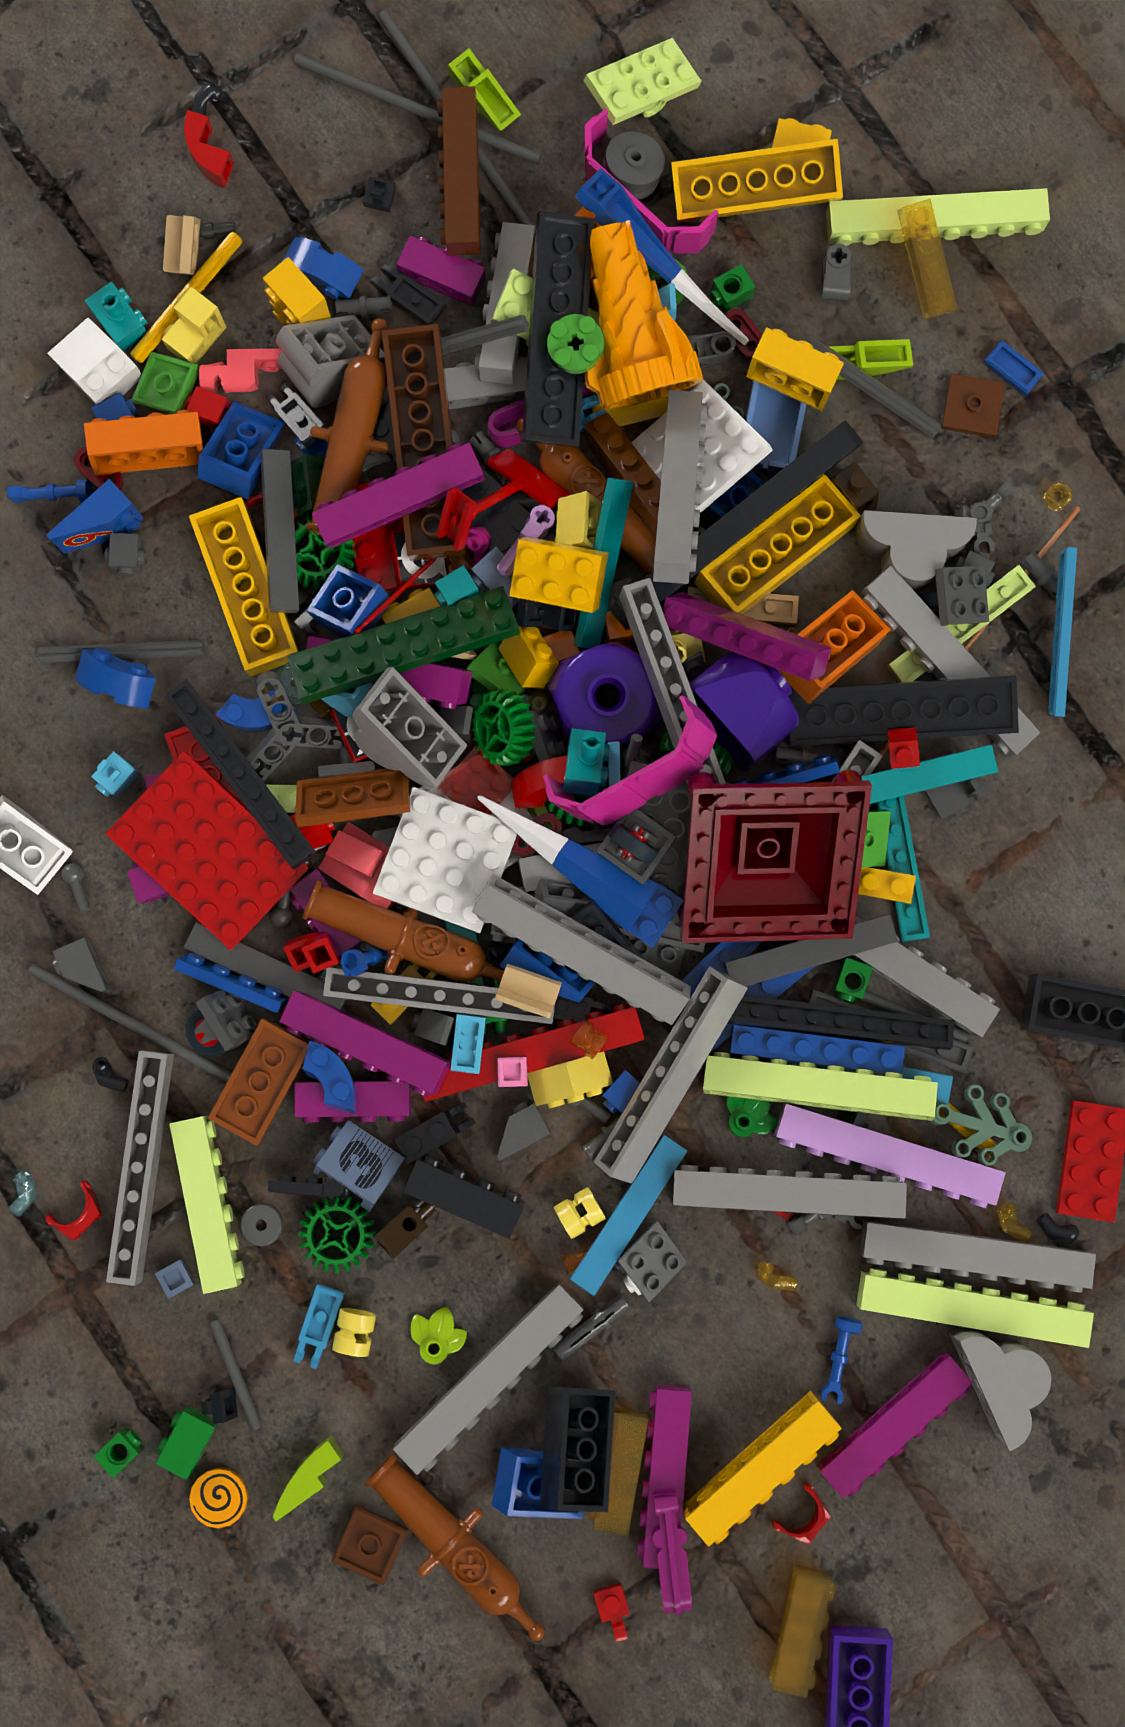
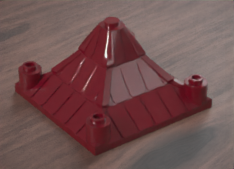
(773, 859)

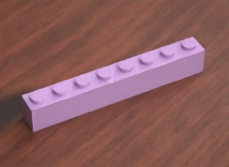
(889, 1154)

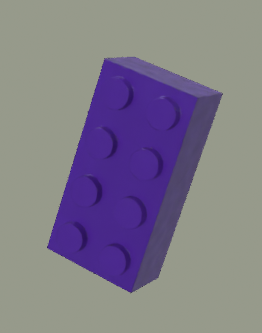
(858, 1677)

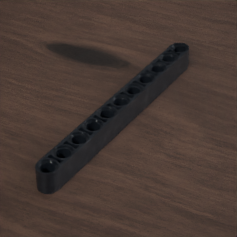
(761, 505)

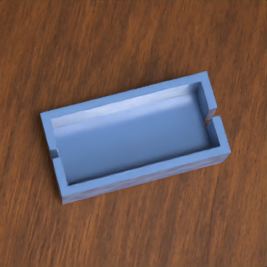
(778, 422)

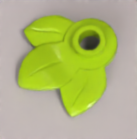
(437, 1331)

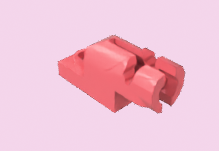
(241, 370)

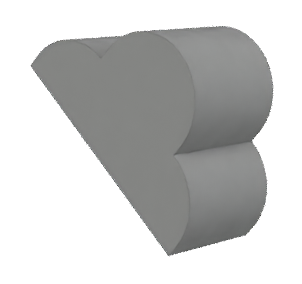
(318, 354)
(913, 542)
(405, 731)
(1006, 1382)

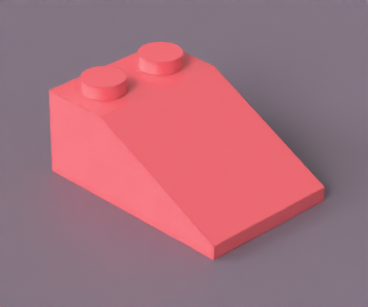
(354, 880)

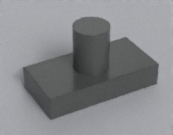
(345, 766)

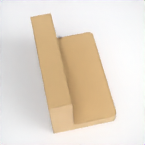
(181, 244)
(528, 991)

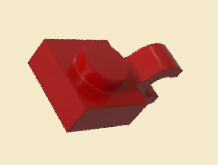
(612, 1607)

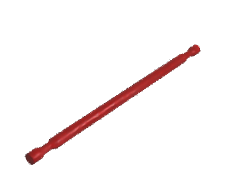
(389, 600)

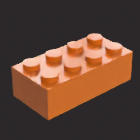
(144, 442)
(850, 631)

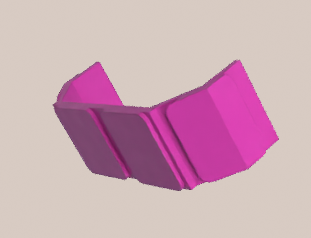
(675, 239)
(648, 782)

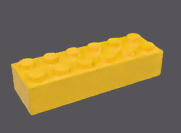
(757, 180)
(778, 547)
(241, 583)
(760, 1469)

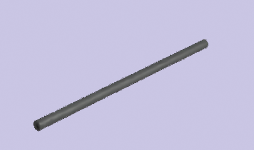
(436, 92)
(410, 106)
(129, 1022)

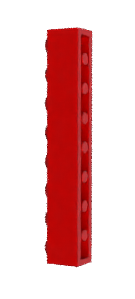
(546, 1048)

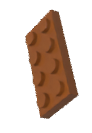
(351, 797)
(260, 1082)

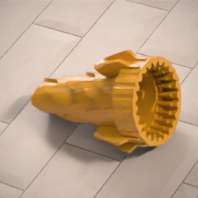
(643, 343)

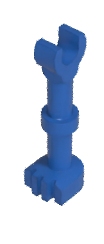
(81, 490)
(355, 962)
(839, 1357)

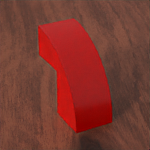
(211, 161)
(530, 786)
(311, 951)

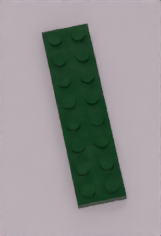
(403, 645)

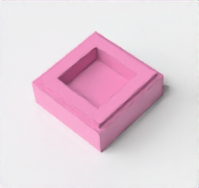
(512, 1071)

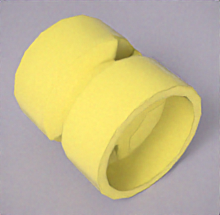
(570, 1216)
(354, 1332)

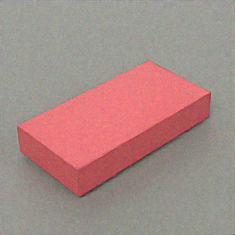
(355, 853)

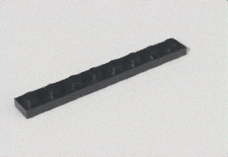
(240, 774)
(844, 1022)

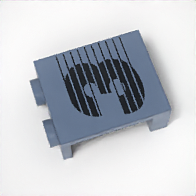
(358, 1163)

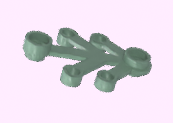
(985, 1126)

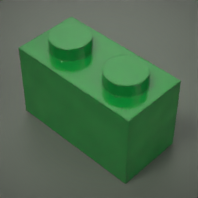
(186, 1443)

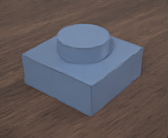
(175, 1278)

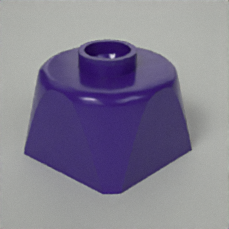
(612, 664)
(746, 707)

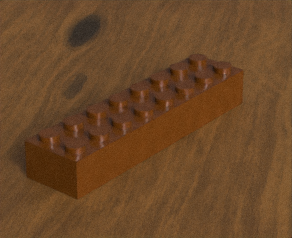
(419, 424)

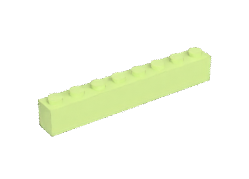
(955, 216)
(820, 1087)
(975, 1309)

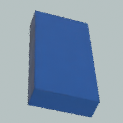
(1013, 368)

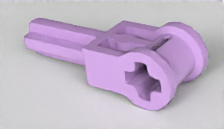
(531, 529)

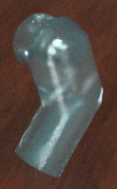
(26, 1193)

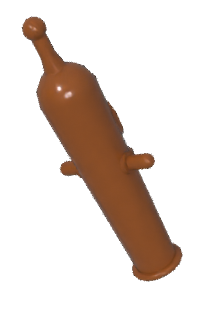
(353, 424)
(578, 474)
(401, 936)
(452, 1544)

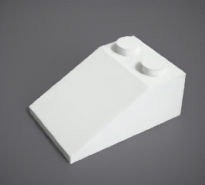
(95, 363)
(28, 848)

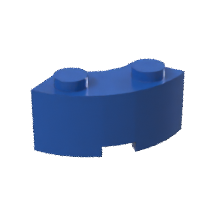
(328, 271)
(126, 681)
(248, 714)
(334, 1076)

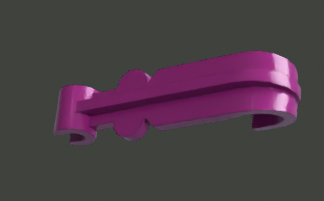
(507, 418)
(671, 1556)

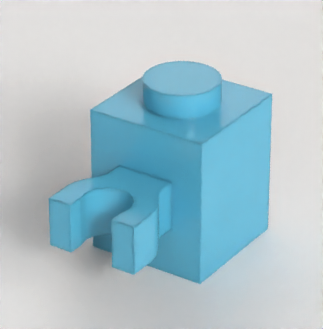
(114, 775)

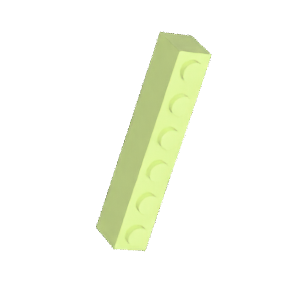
(206, 1204)

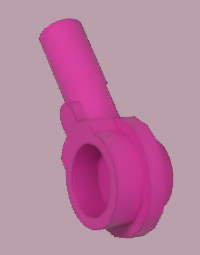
(478, 542)

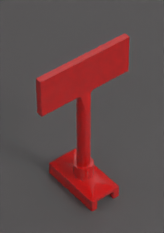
(461, 510)

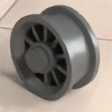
(635, 162)

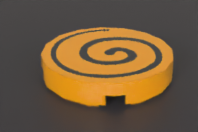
(218, 1497)

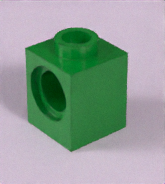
(735, 278)
(862, 973)
(108, 1457)

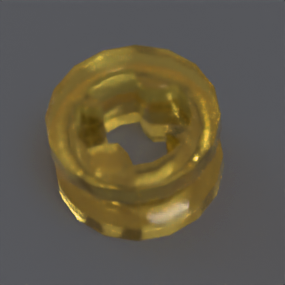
(1066, 494)

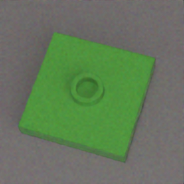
(165, 384)
(493, 671)
(876, 838)

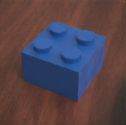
(347, 601)

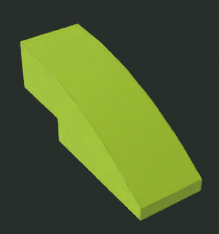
(491, 98)
(878, 356)
(309, 1476)

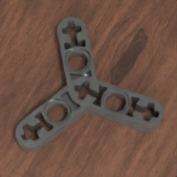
(281, 724)

